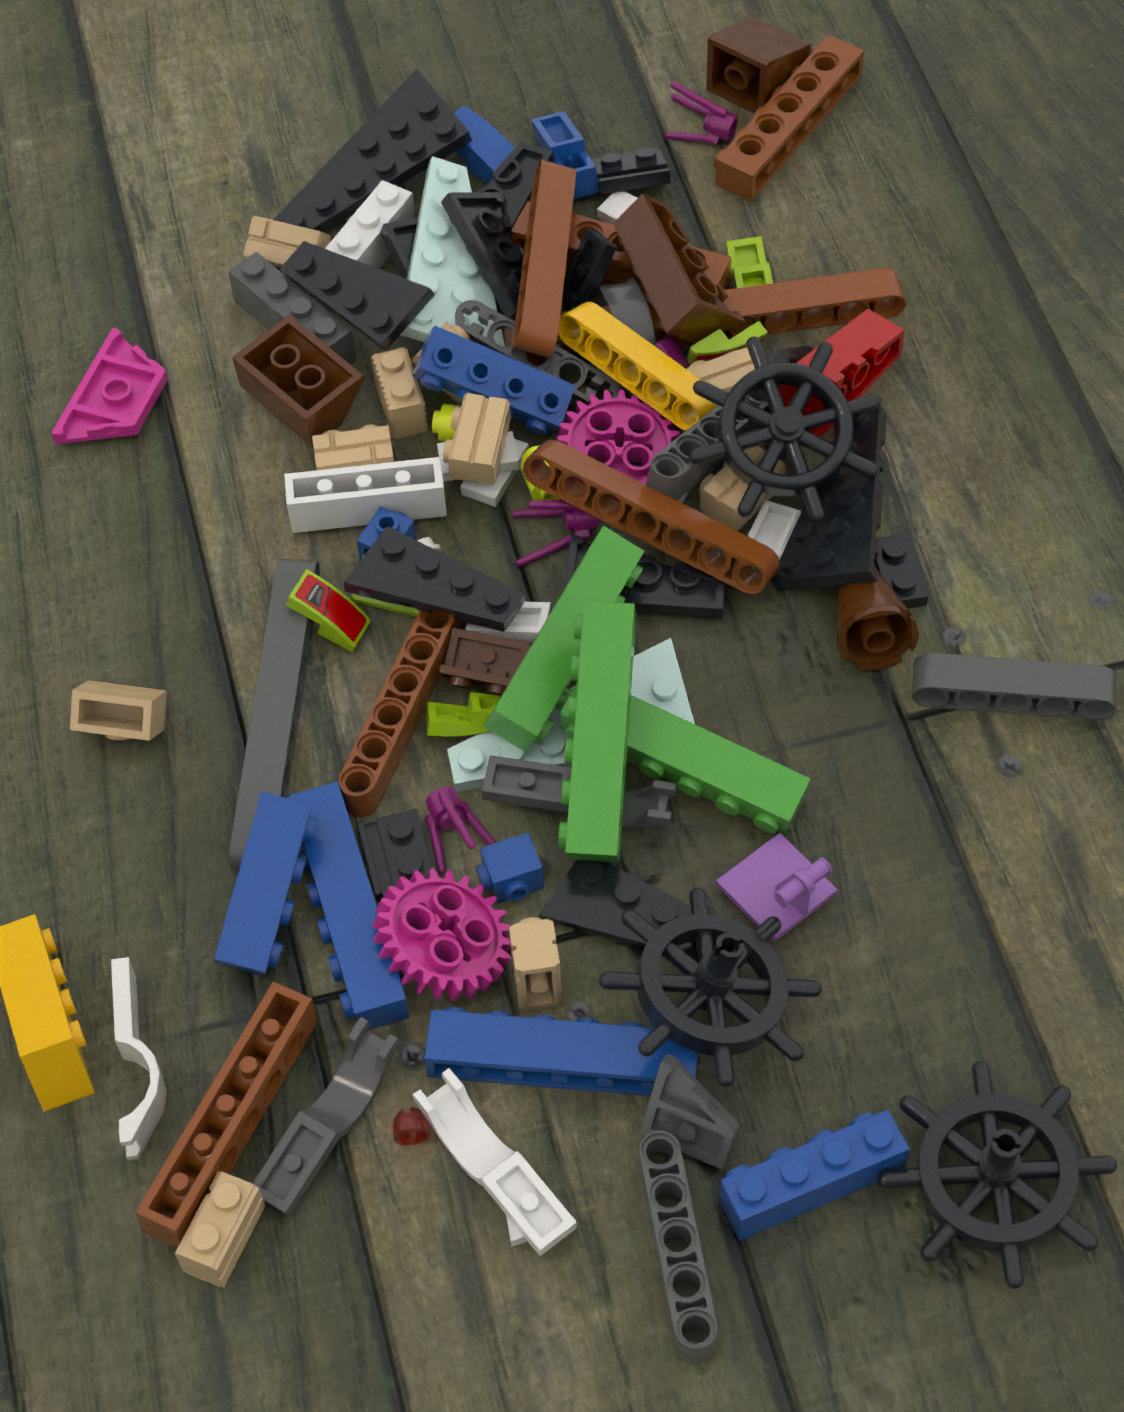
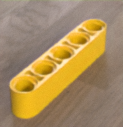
(634, 363)

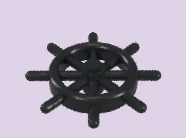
(785, 429)
(711, 985)
(997, 1173)

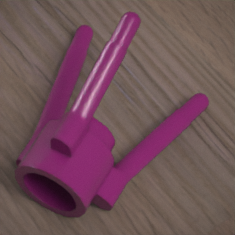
(718, 120)
(572, 518)
(450, 813)

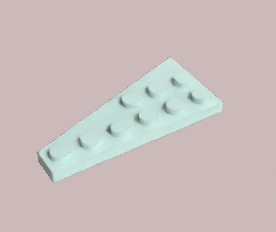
(441, 257)
(654, 680)

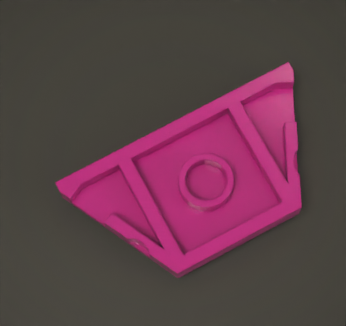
(112, 394)

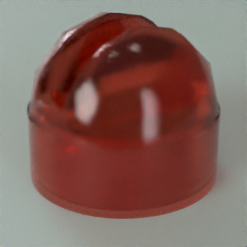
(410, 1127)

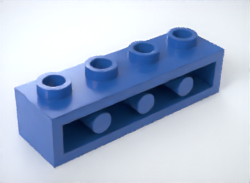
(468, 367)
(263, 885)
(811, 1174)

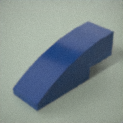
(561, 136)
(487, 146)

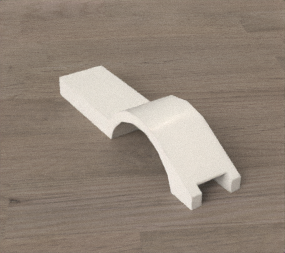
(139, 1125)
(495, 1166)

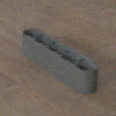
(673, 471)
(1014, 686)
(682, 1266)

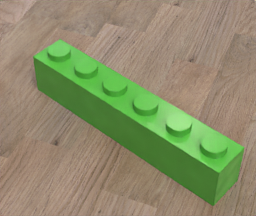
(546, 668)
(600, 731)
(709, 766)

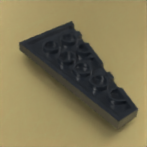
(388, 147)
(844, 543)

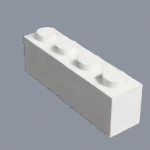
(361, 234)
(355, 493)

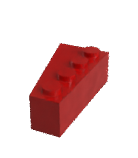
(858, 359)

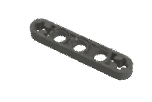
(558, 359)

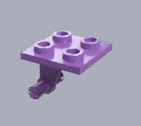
(778, 884)

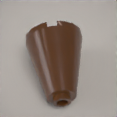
(873, 625)

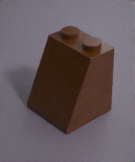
(751, 62)

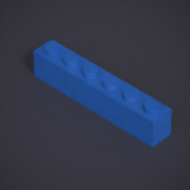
(348, 912)
(546, 1052)

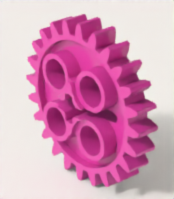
(618, 444)
(442, 934)

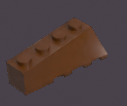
(673, 272)

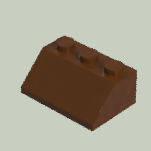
(298, 378)

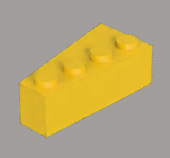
(41, 1014)

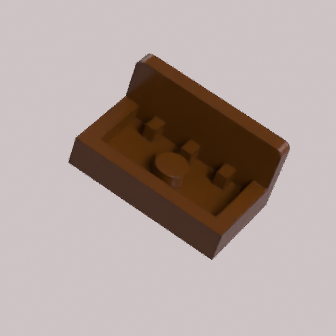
(482, 660)

